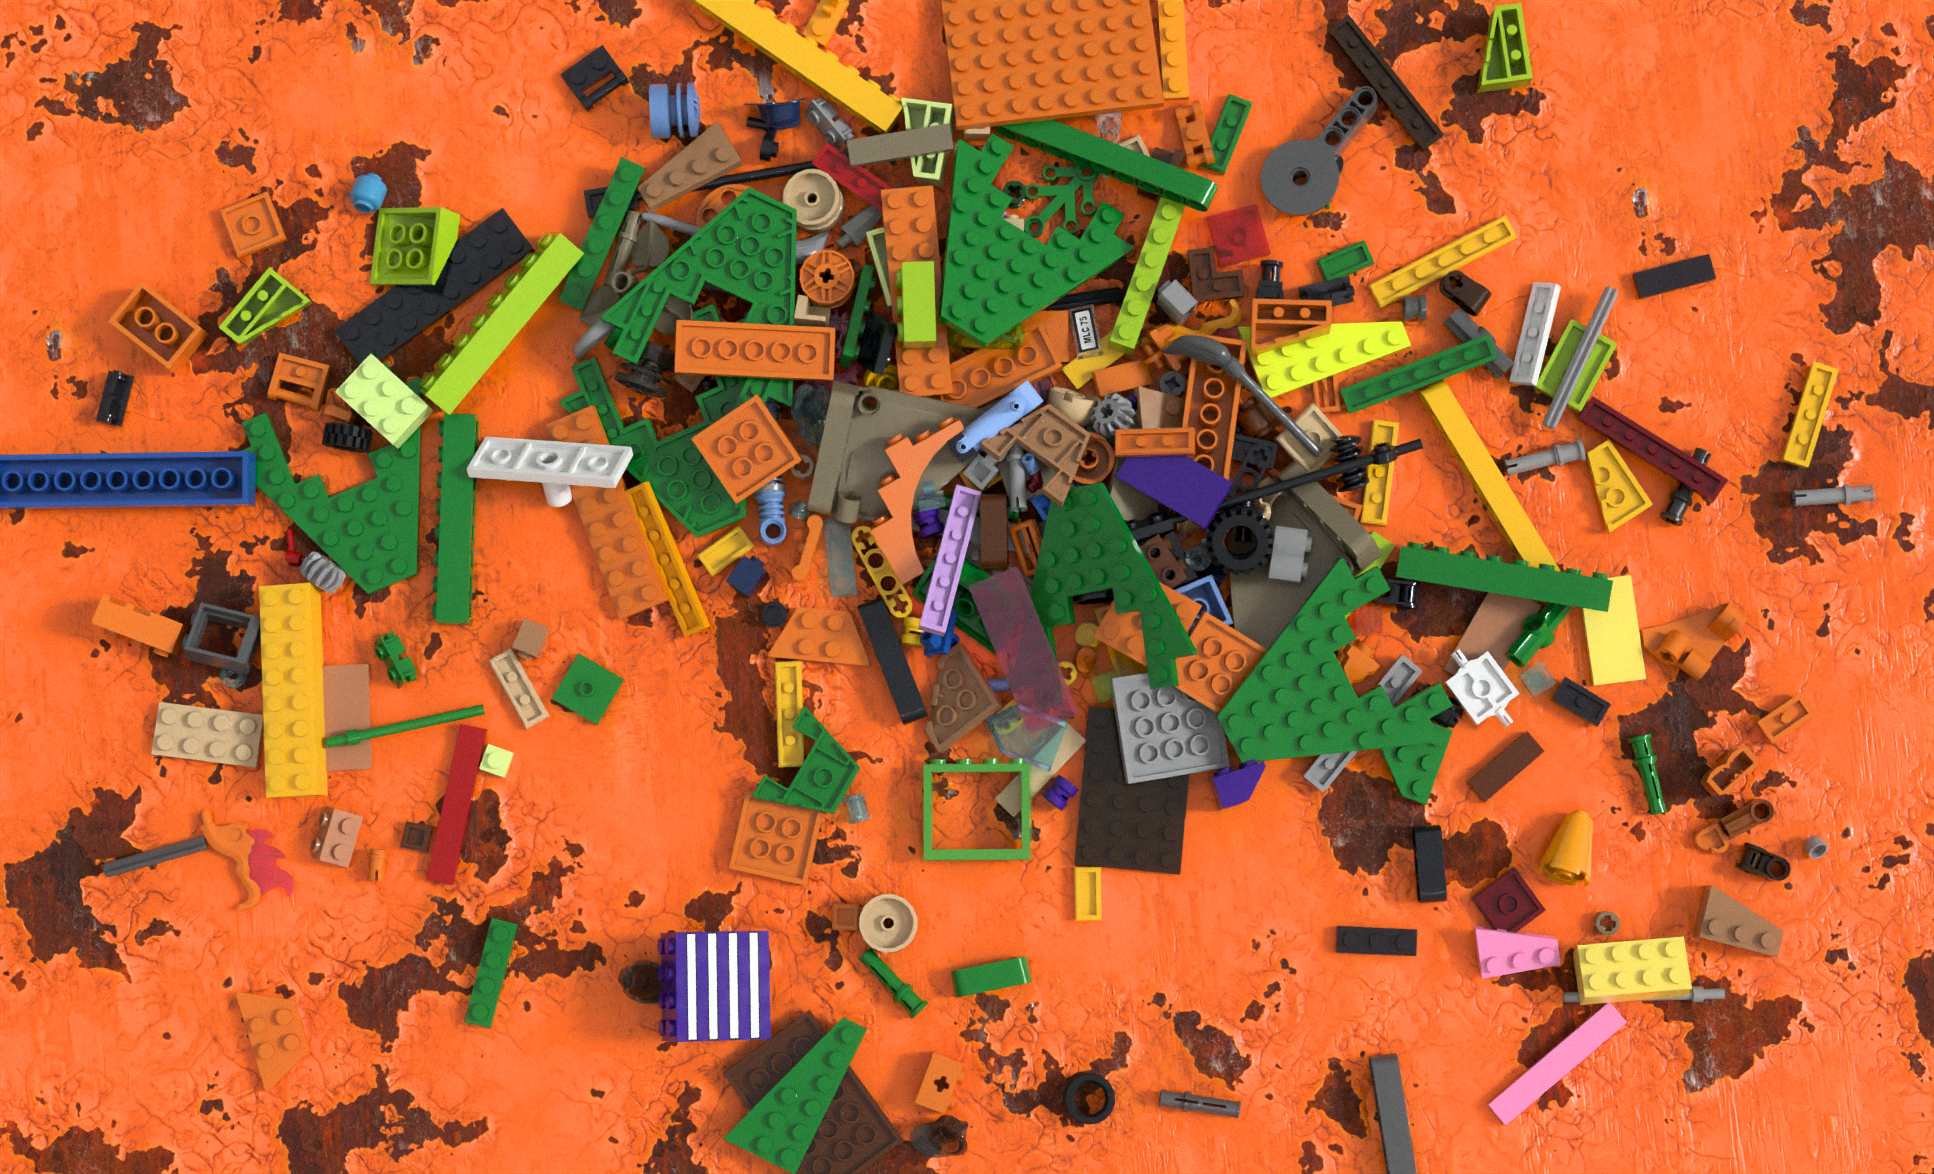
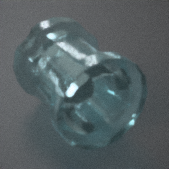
(857, 808)

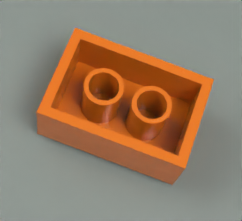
(158, 327)

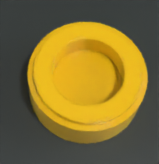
(1085, 633)

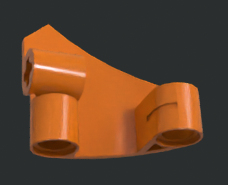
(1695, 639)

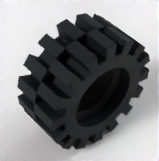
(347, 437)

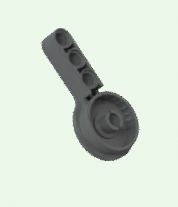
(1314, 160)

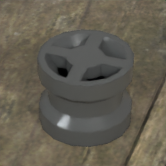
(1414, 308)
(1170, 387)

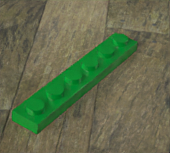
(602, 233)
(1419, 373)

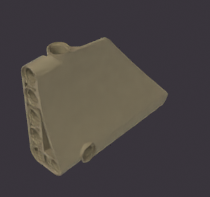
(854, 444)
(1266, 606)

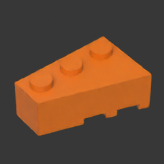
(1287, 322)
(139, 625)

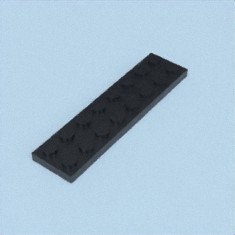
(412, 309)

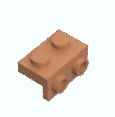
(336, 836)

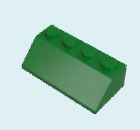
(967, 613)

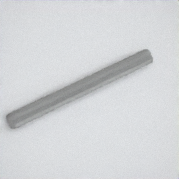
(1580, 358)

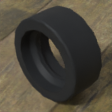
(1109, 1096)

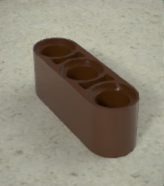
(994, 531)

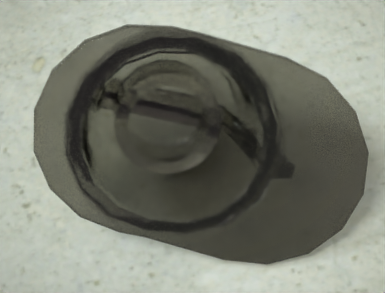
(941, 1138)

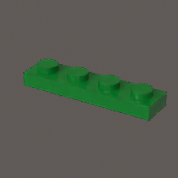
(856, 326)
(491, 973)

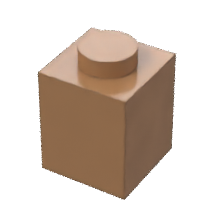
(531, 639)

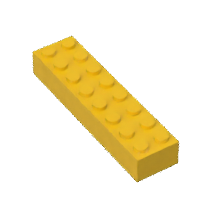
(293, 690)

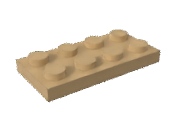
(208, 734)

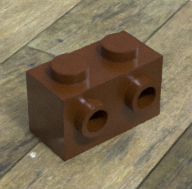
(1163, 564)

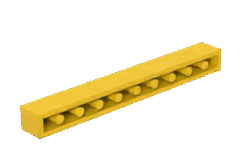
(807, 61)

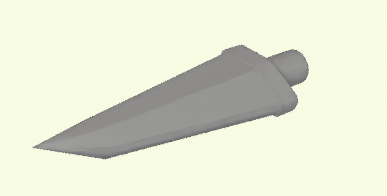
(856, 228)

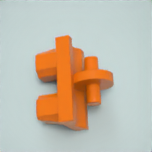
(1158, 337)

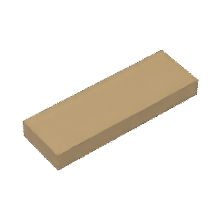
(519, 688)

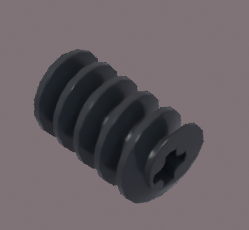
(1346, 451)

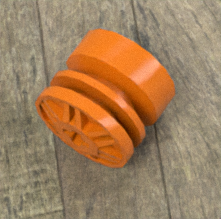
(836, 292)

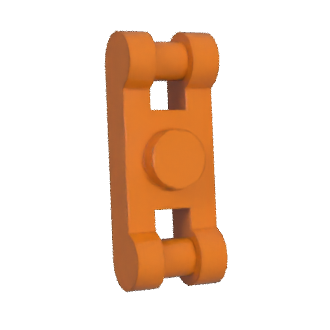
(1195, 134)
(808, 549)

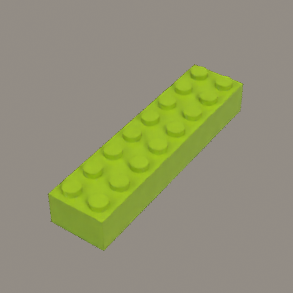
(500, 322)

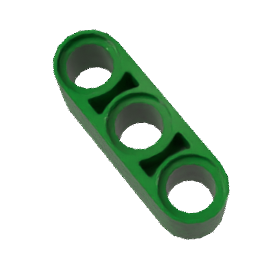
(991, 976)

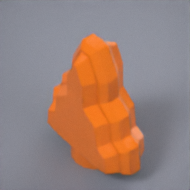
(1357, 661)

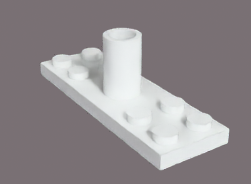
(551, 463)

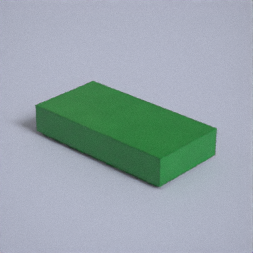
(1345, 261)

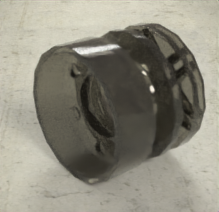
(648, 372)

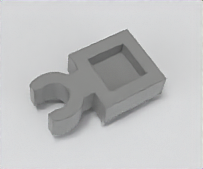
(983, 470)

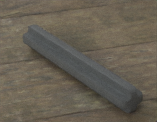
(155, 856)

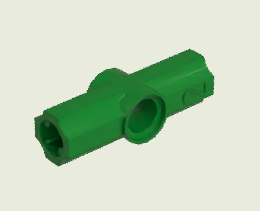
(1537, 633)

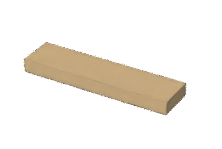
(1011, 796)

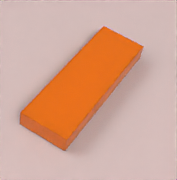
(1155, 442)

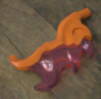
(253, 857)

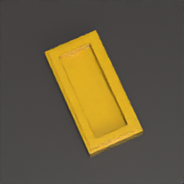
(725, 551)
(1087, 893)

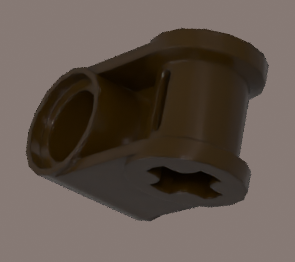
(1467, 293)
(1758, 863)

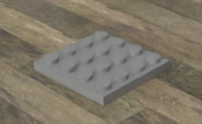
(1164, 731)

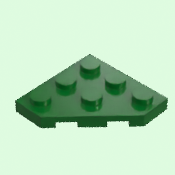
(1416, 766)

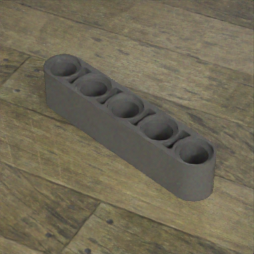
(1392, 1114)

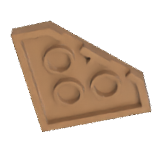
(959, 699)

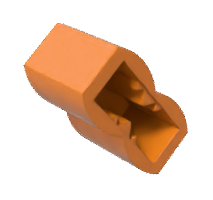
(1733, 766)

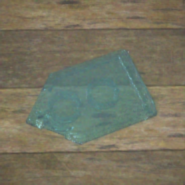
(1014, 740)

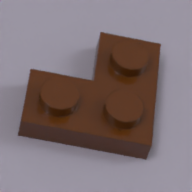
(1209, 285)

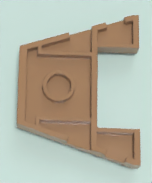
(1049, 438)

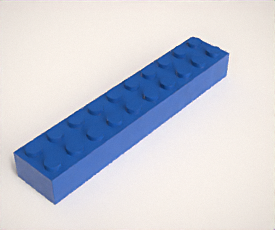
(127, 480)

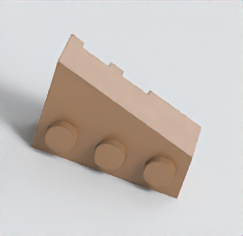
(1734, 925)

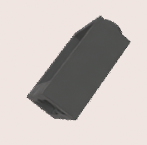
(228, 617)

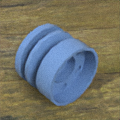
(673, 110)

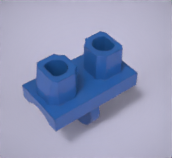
(938, 644)

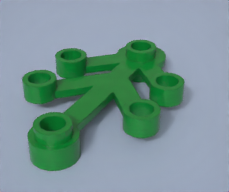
(1063, 194)

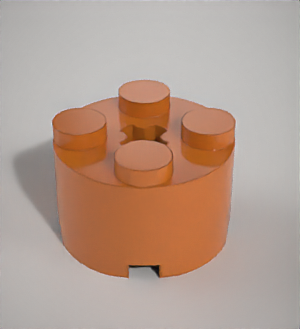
(1104, 459)

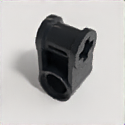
(1402, 594)

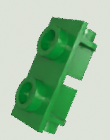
(388, 651)

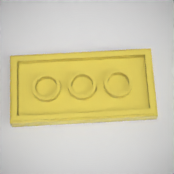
(1614, 637)

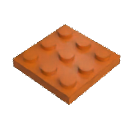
(746, 448)
(1125, 630)
(1220, 663)
(775, 840)

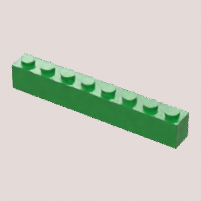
(457, 520)
(1504, 578)

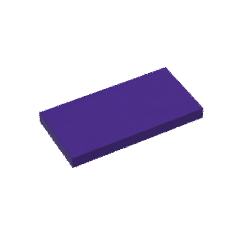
(1178, 485)

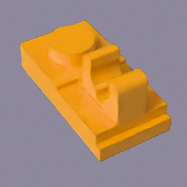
(825, 20)

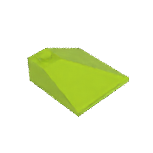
(412, 245)

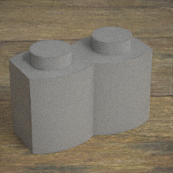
(1176, 301)
(1289, 555)

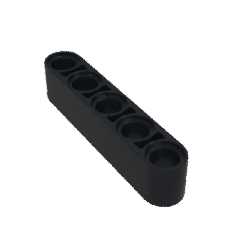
(892, 661)

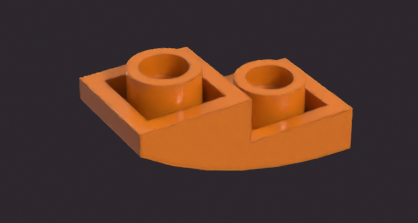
(1121, 378)

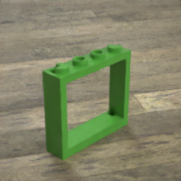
(966, 766)

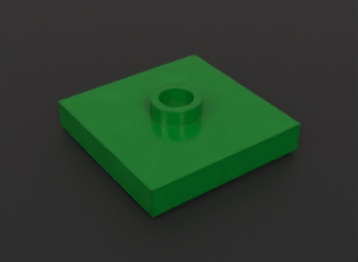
(588, 689)

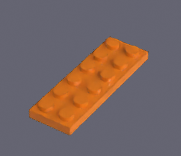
(754, 350)

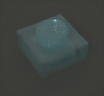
(1537, 679)

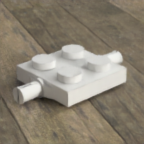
(1481, 688)

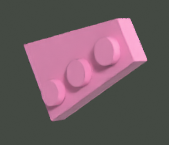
(1512, 952)

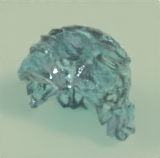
(810, 411)

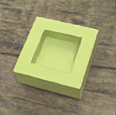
(496, 760)

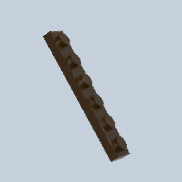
(1385, 83)

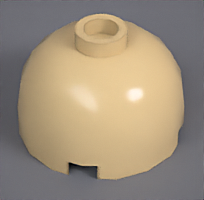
(1073, 404)

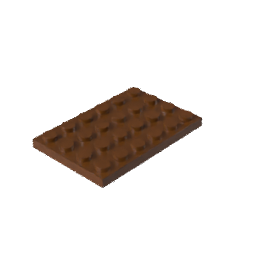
(854, 1126)

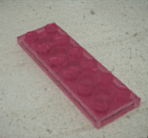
(1023, 650)

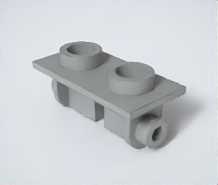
(821, 114)

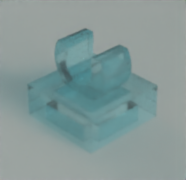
(930, 498)

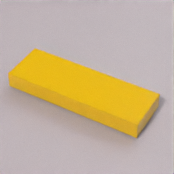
(1080, 371)

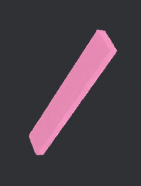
(1556, 1063)

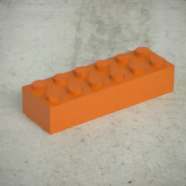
(1212, 408)

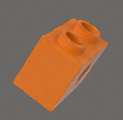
(929, 1095)

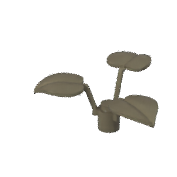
(652, 250)

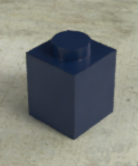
(747, 575)

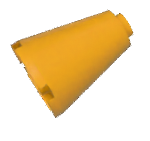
(1570, 851)

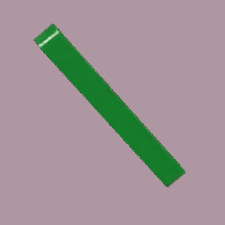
(1114, 161)

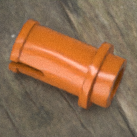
(377, 862)

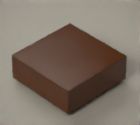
(416, 836)

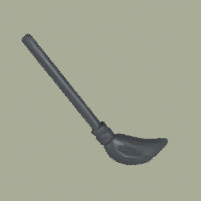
(1216, 354)

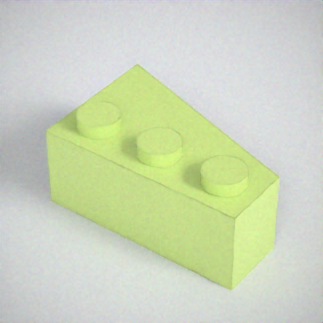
(920, 114)

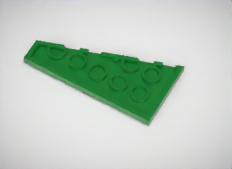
(792, 1111)

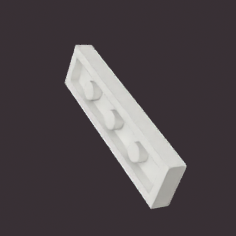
(1535, 333)

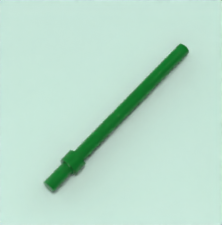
(354, 736)

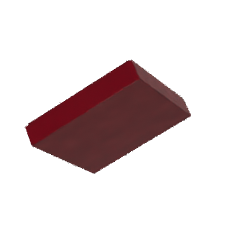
(1508, 902)

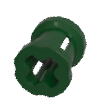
(1015, 186)

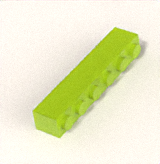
(1146, 276)

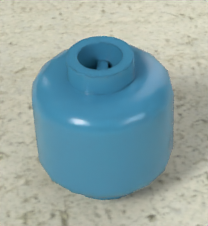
(368, 193)

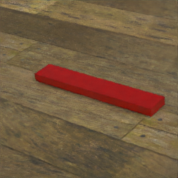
(457, 804)

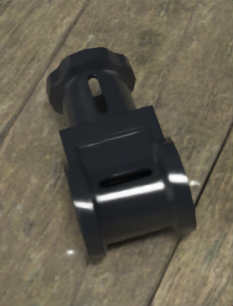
(1268, 287)

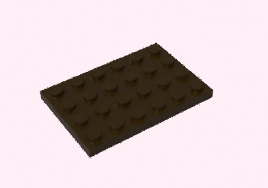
(1125, 823)

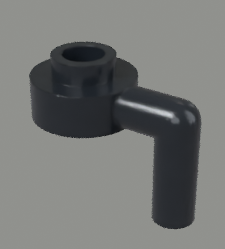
(769, 147)

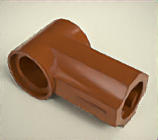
(1745, 818)

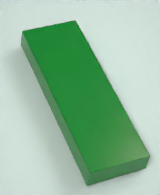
(1228, 132)

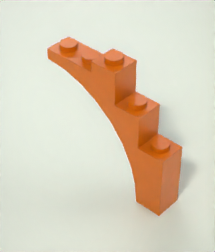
(910, 459)

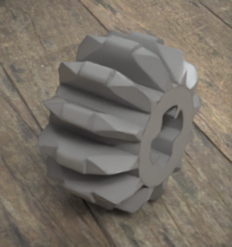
(1112, 414)
(322, 572)

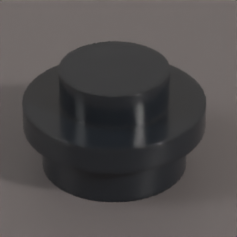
(773, 614)

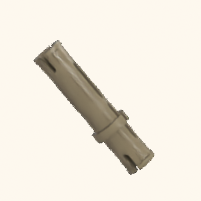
(625, 243)

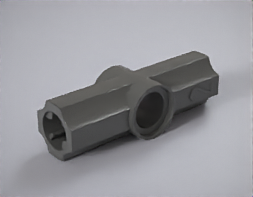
(1466, 330)

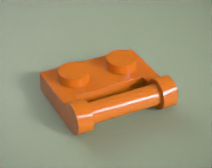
(301, 373)

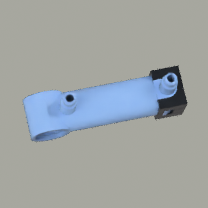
(998, 417)

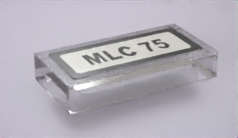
(1085, 331)

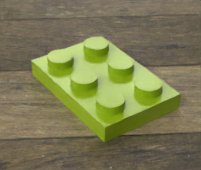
(1561, 357)

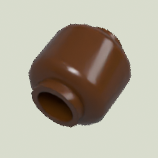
(1254, 418)

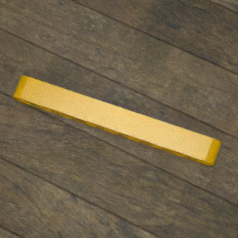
(1484, 475)

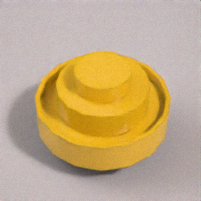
(887, 381)

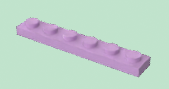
(949, 560)

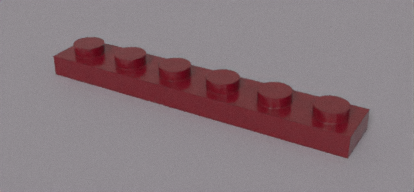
(1652, 449)

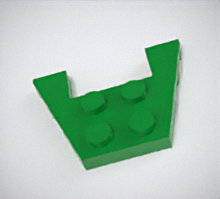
(822, 777)

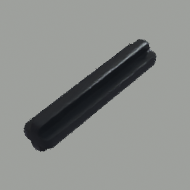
(1094, 297)

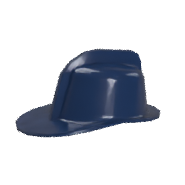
(780, 115)

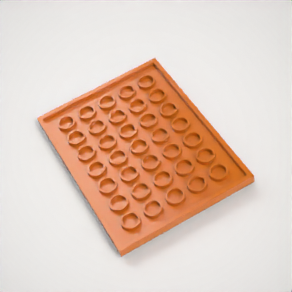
(1049, 59)

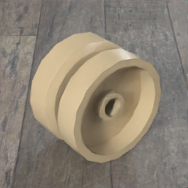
(822, 188)
(892, 938)

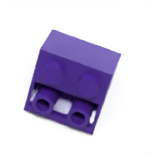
(1236, 786)

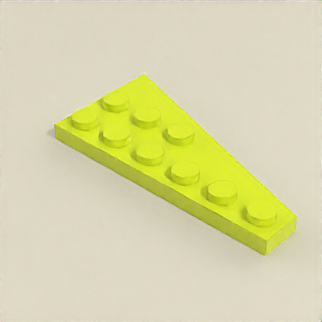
(1321, 357)

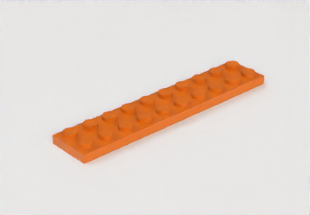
(997, 372)

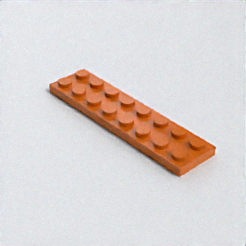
(913, 237)
(611, 525)

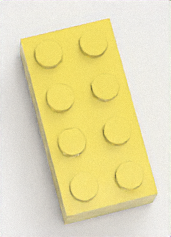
(1632, 970)

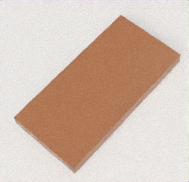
(1493, 629)
(347, 708)

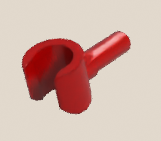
(293, 558)

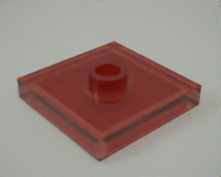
(1238, 236)

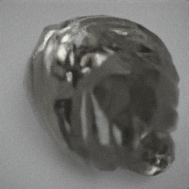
(641, 981)

